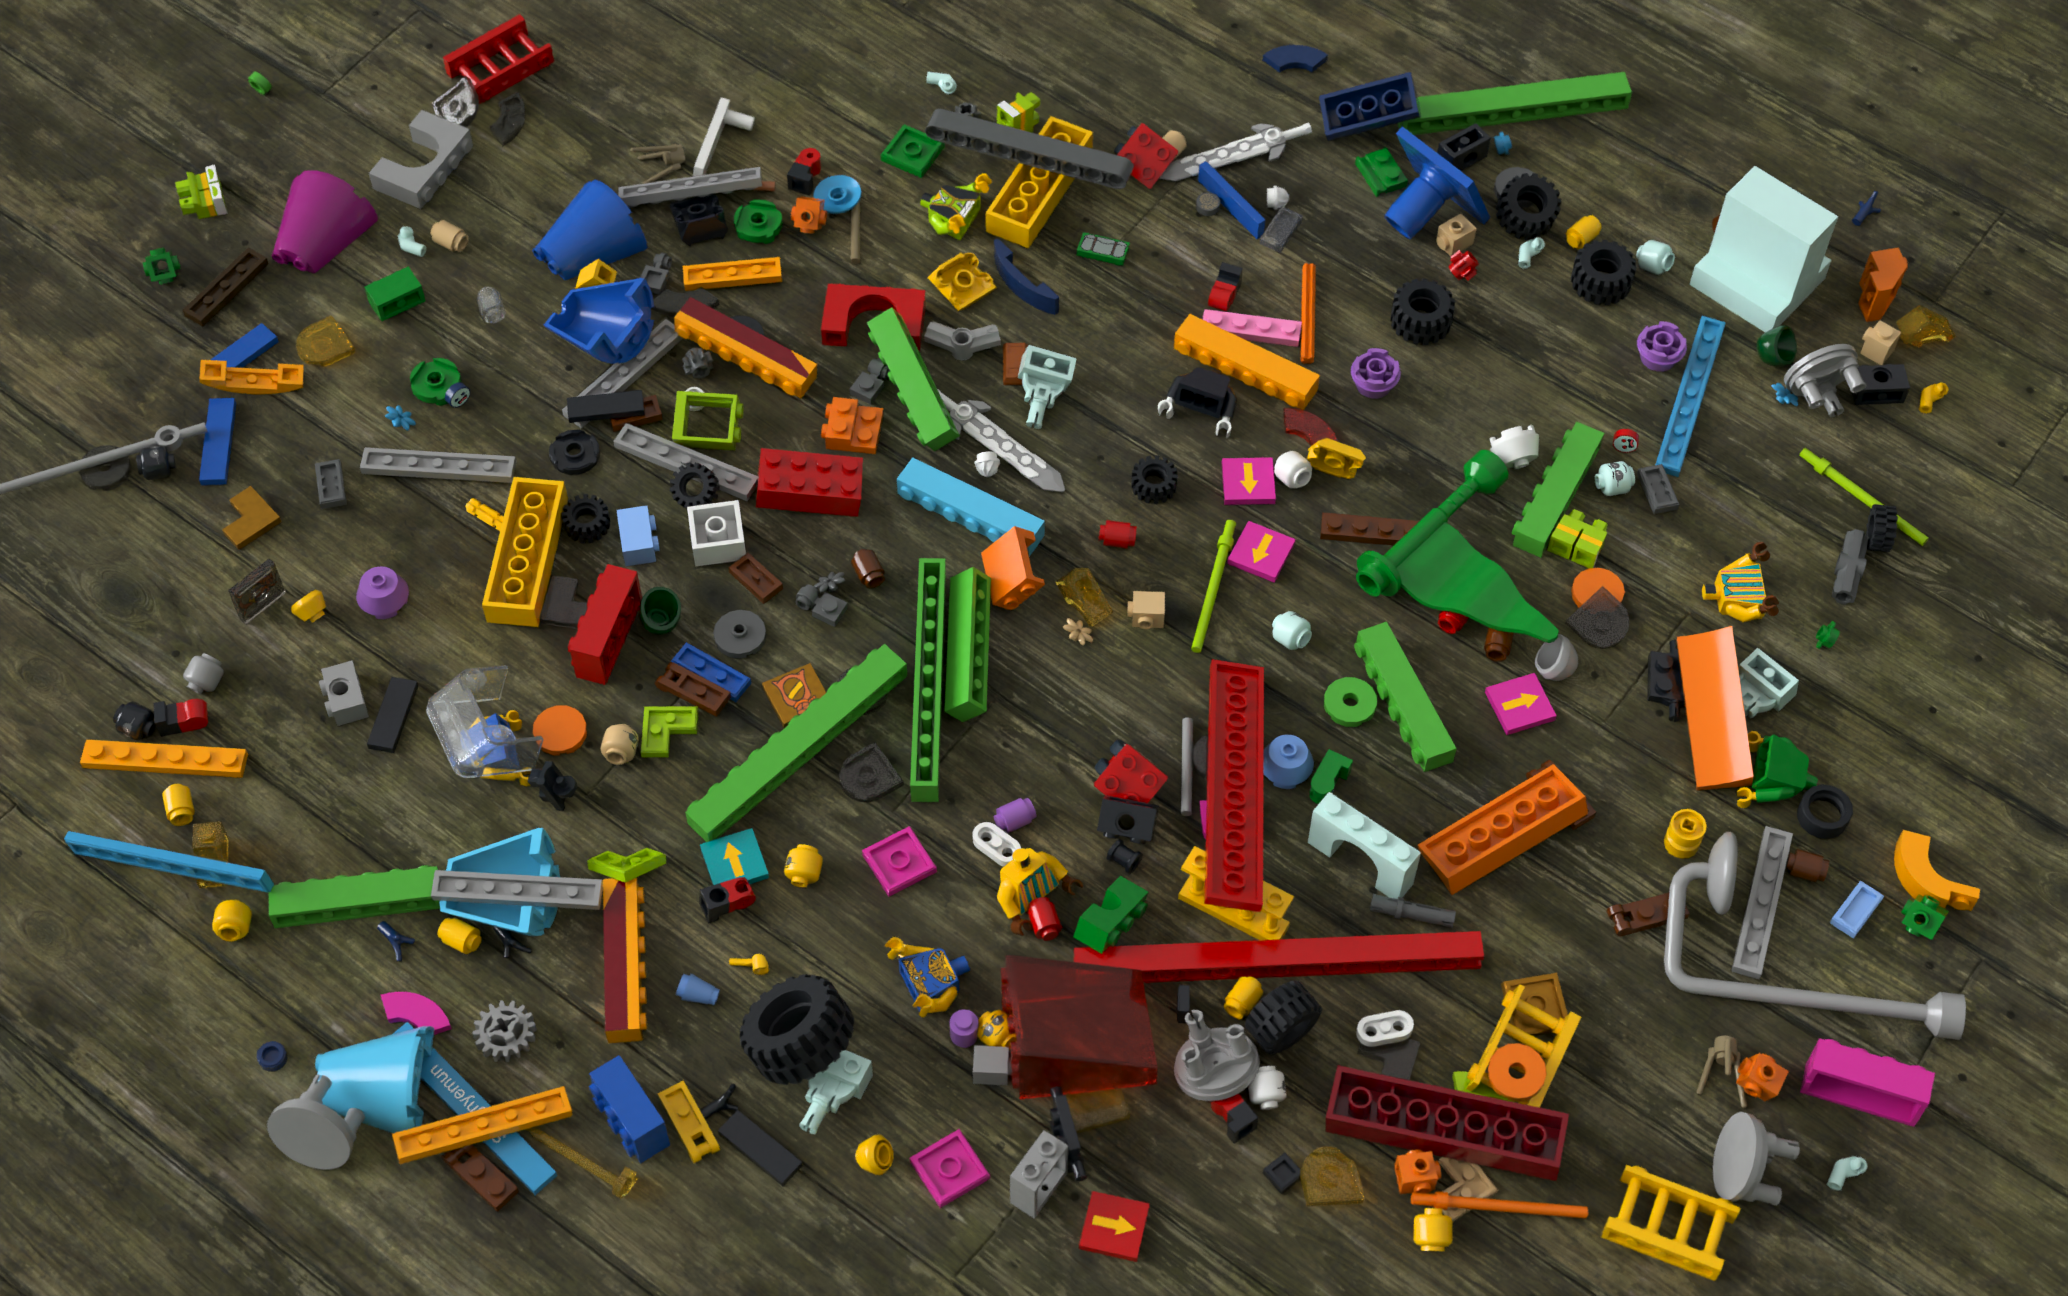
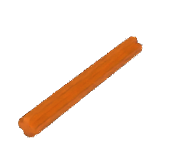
(1308, 313)

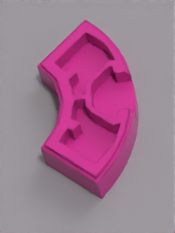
(415, 1010)

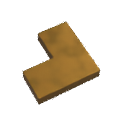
(255, 520)

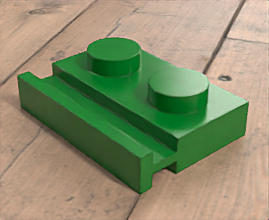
(1381, 172)

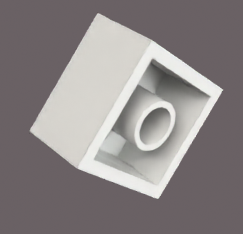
(716, 533)

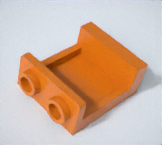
(1010, 569)

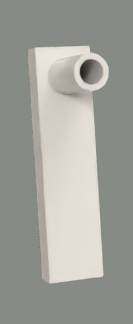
(721, 116)

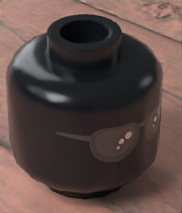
(155, 463)
(134, 720)

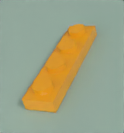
(732, 273)

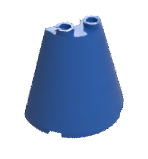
(590, 229)
(606, 319)

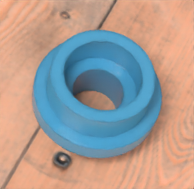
(1502, 143)

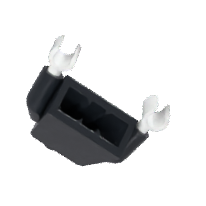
(1203, 392)

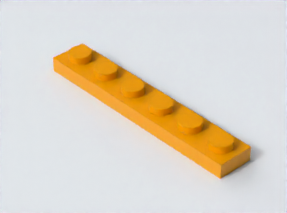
(164, 758)
(481, 1125)

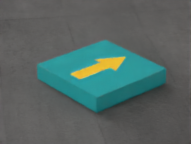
(734, 858)

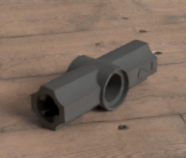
(1850, 567)

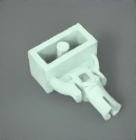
(1045, 377)
(1765, 684)
(835, 1086)

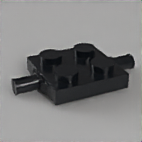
(1666, 680)
(1064, 1129)

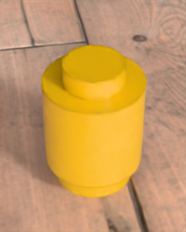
(1583, 231)
(178, 804)
(459, 935)
(1243, 997)

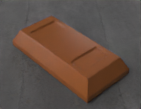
(1011, 362)

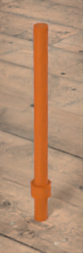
(1443, 1200)

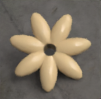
(1077, 631)

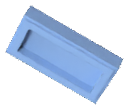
(1856, 909)

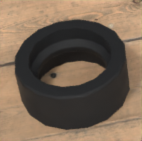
(1829, 794)

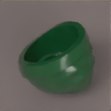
(1777, 346)
(660, 610)

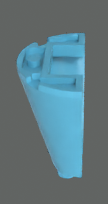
(518, 855)
(379, 1078)

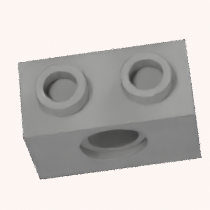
(345, 707)

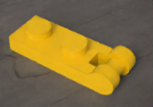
(688, 1121)

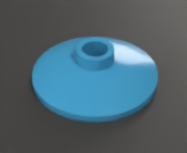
(839, 192)

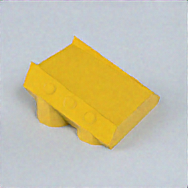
(962, 280)
(1335, 458)

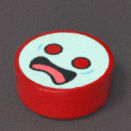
(1625, 440)

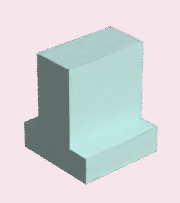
(1765, 251)

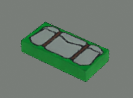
(1103, 248)

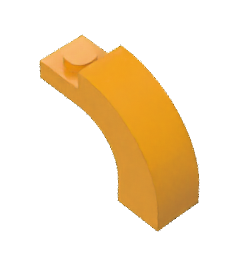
(1921, 879)

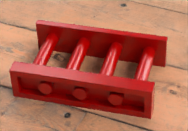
(490, 44)

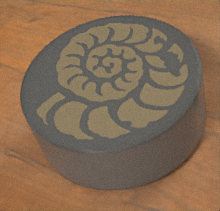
(1208, 204)

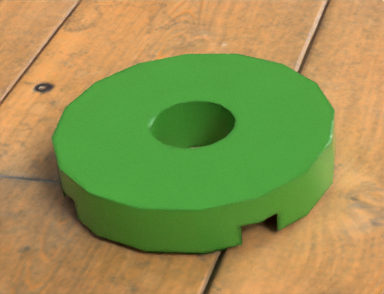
(1350, 688)

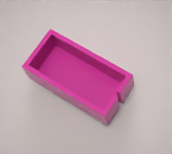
(1867, 1082)

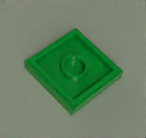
(912, 151)

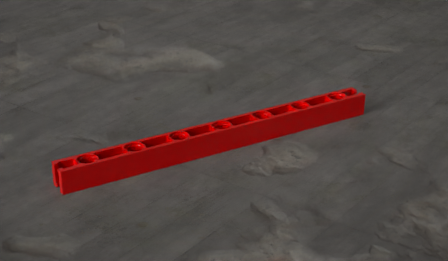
(1294, 956)

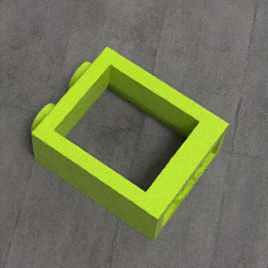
(687, 399)

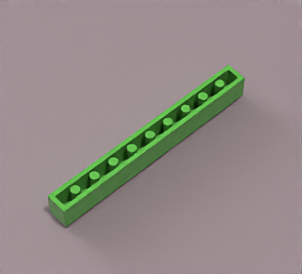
(1521, 103)
(928, 681)
(796, 743)

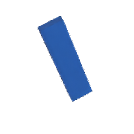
(1231, 199)
(217, 441)

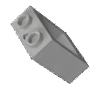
(1041, 1166)

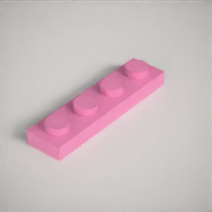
(1256, 327)

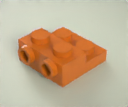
(852, 426)

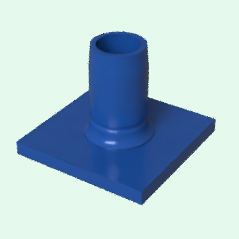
(1428, 192)

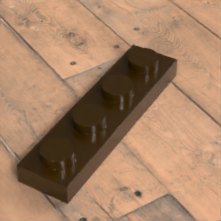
(225, 287)

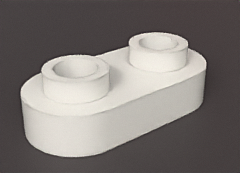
(998, 845)
(1382, 1026)

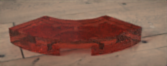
(1306, 425)

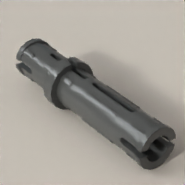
(1415, 911)

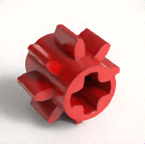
(1463, 265)

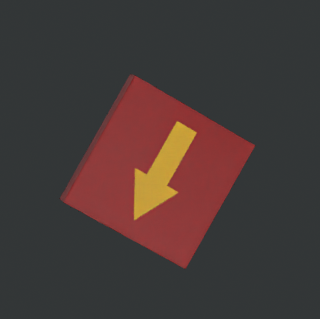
(1114, 1226)

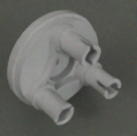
(1820, 372)
(1215, 1060)
(313, 1131)
(1742, 1159)

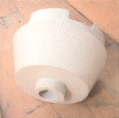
(1516, 446)

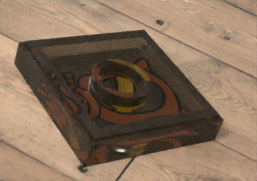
(257, 591)

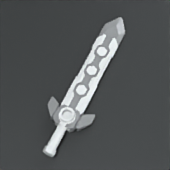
(1266, 140)
(969, 417)

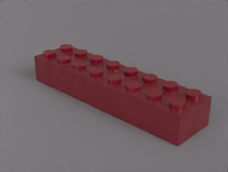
(1447, 1122)

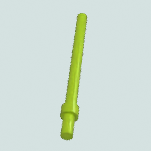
(1823, 467)
(1224, 546)

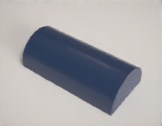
(1369, 106)

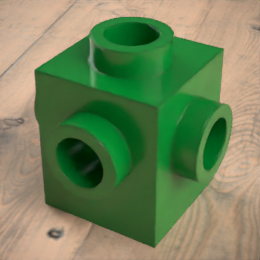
(156, 274)
(1925, 925)

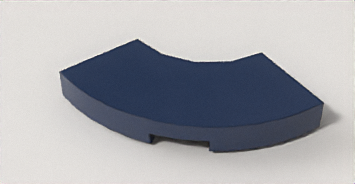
(1295, 57)

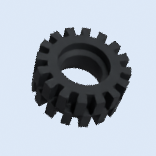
(687, 473)
(1154, 491)
(1881, 527)
(586, 530)

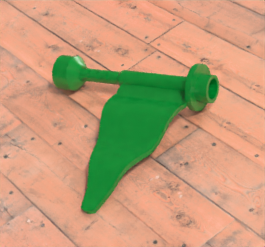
(1447, 572)

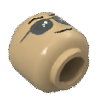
(619, 744)

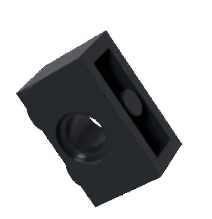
(1465, 147)
(1883, 384)
(1143, 814)

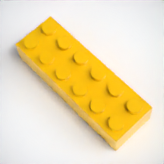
(1033, 192)
(525, 552)

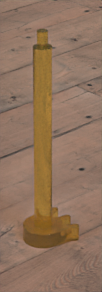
(620, 1184)

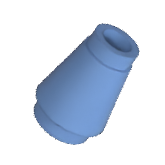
(697, 990)

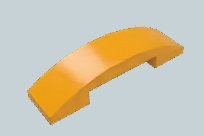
(251, 380)

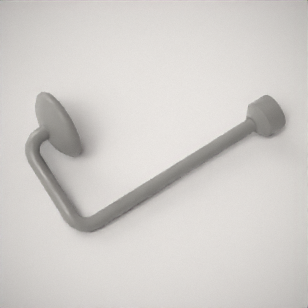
(1941, 1014)

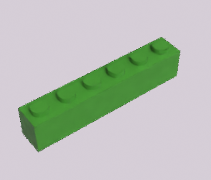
(913, 380)
(1557, 489)
(968, 645)
(1405, 697)
(352, 897)

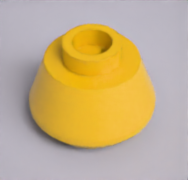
(309, 606)
(875, 1155)

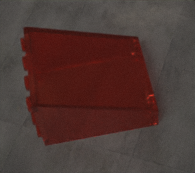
(1076, 1026)

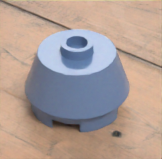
(1287, 761)

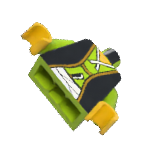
(955, 207)

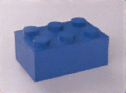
(628, 1110)

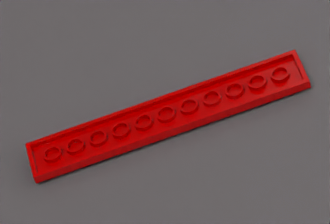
(1235, 787)

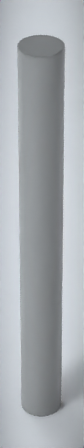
(1187, 762)

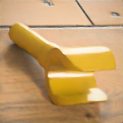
(758, 961)

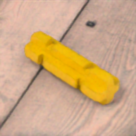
(485, 513)

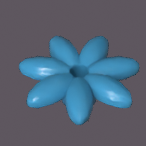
(1784, 395)
(399, 418)

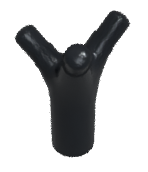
(509, 941)
(720, 1104)

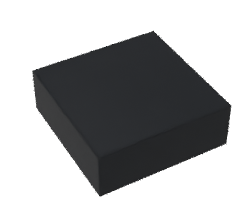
(1182, 1002)
(1282, 1173)

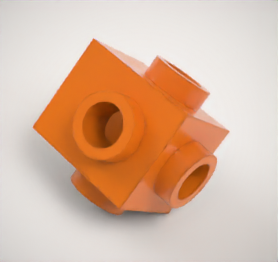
(815, 208)
(1761, 1076)
(1417, 1172)

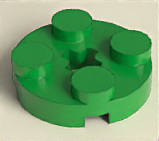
(758, 232)
(424, 373)

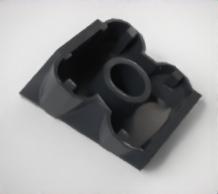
(699, 219)

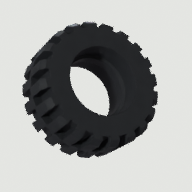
(796, 1029)

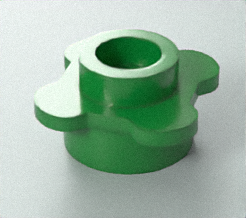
(1827, 635)

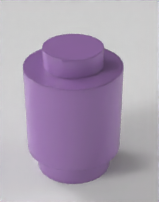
(1015, 815)
(963, 1028)

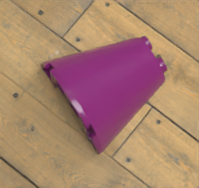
(320, 220)

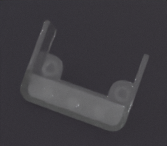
(464, 734)

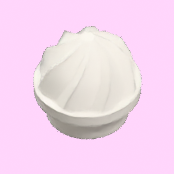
(1276, 197)
(987, 463)

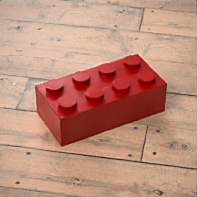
(809, 482)
(605, 624)

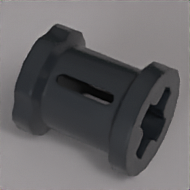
(1124, 856)

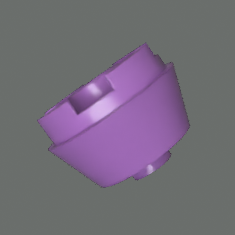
(1661, 346)
(1375, 373)
(382, 592)

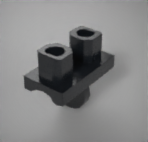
(552, 785)

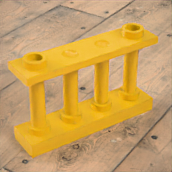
(1262, 926)
(1552, 1052)
(1649, 1240)

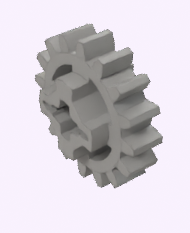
(502, 1043)

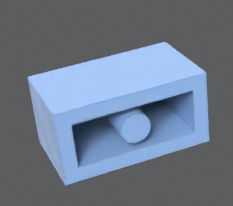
(636, 535)

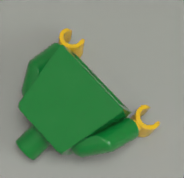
(1778, 770)

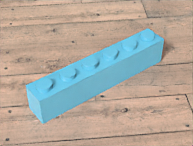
(964, 503)

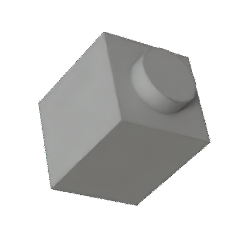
(991, 1065)

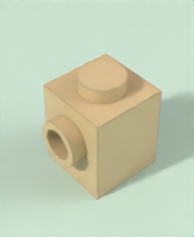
(1456, 234)
(1880, 342)
(1147, 609)

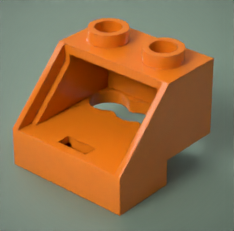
(1881, 282)

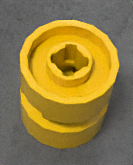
(1685, 833)

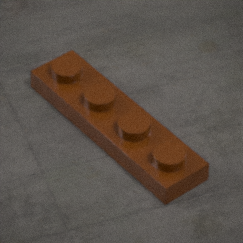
(1364, 528)

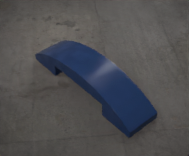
(1039, 297)

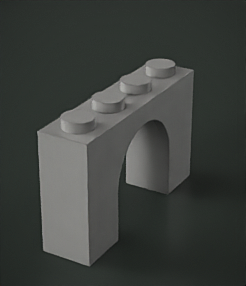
(419, 184)

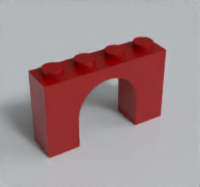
(848, 301)

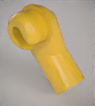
(1931, 394)

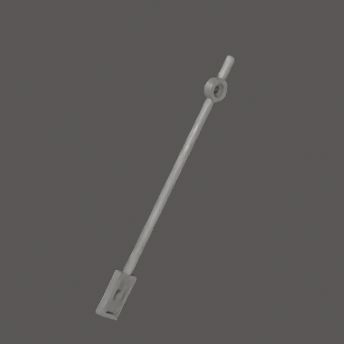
(166, 436)

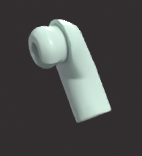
(944, 81)
(408, 243)
(1529, 250)
(1846, 1168)

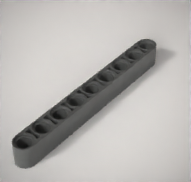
(1029, 148)

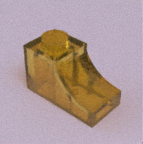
(1924, 326)
(1085, 595)
(210, 842)

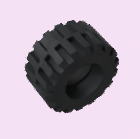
(1535, 190)
(1607, 258)
(1421, 326)
(1283, 1017)

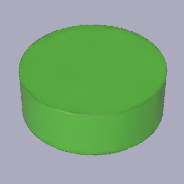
(259, 83)

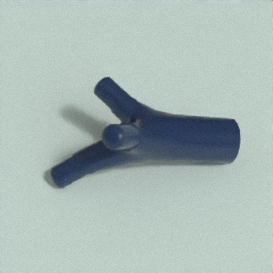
(1865, 209)
(395, 938)

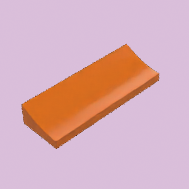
(1715, 710)
(1504, 828)

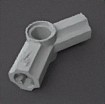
(962, 341)

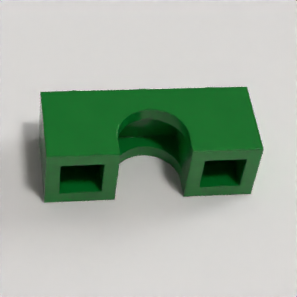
(1103, 925)

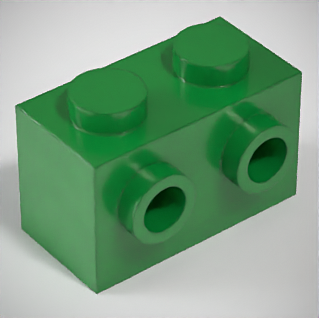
(395, 293)

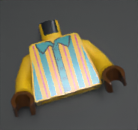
(1741, 588)
(1029, 878)

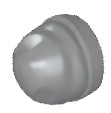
(1557, 659)

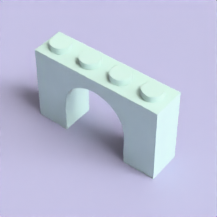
(1395, 859)

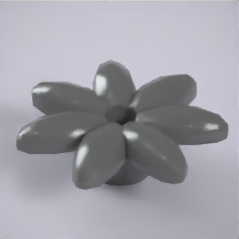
(831, 582)

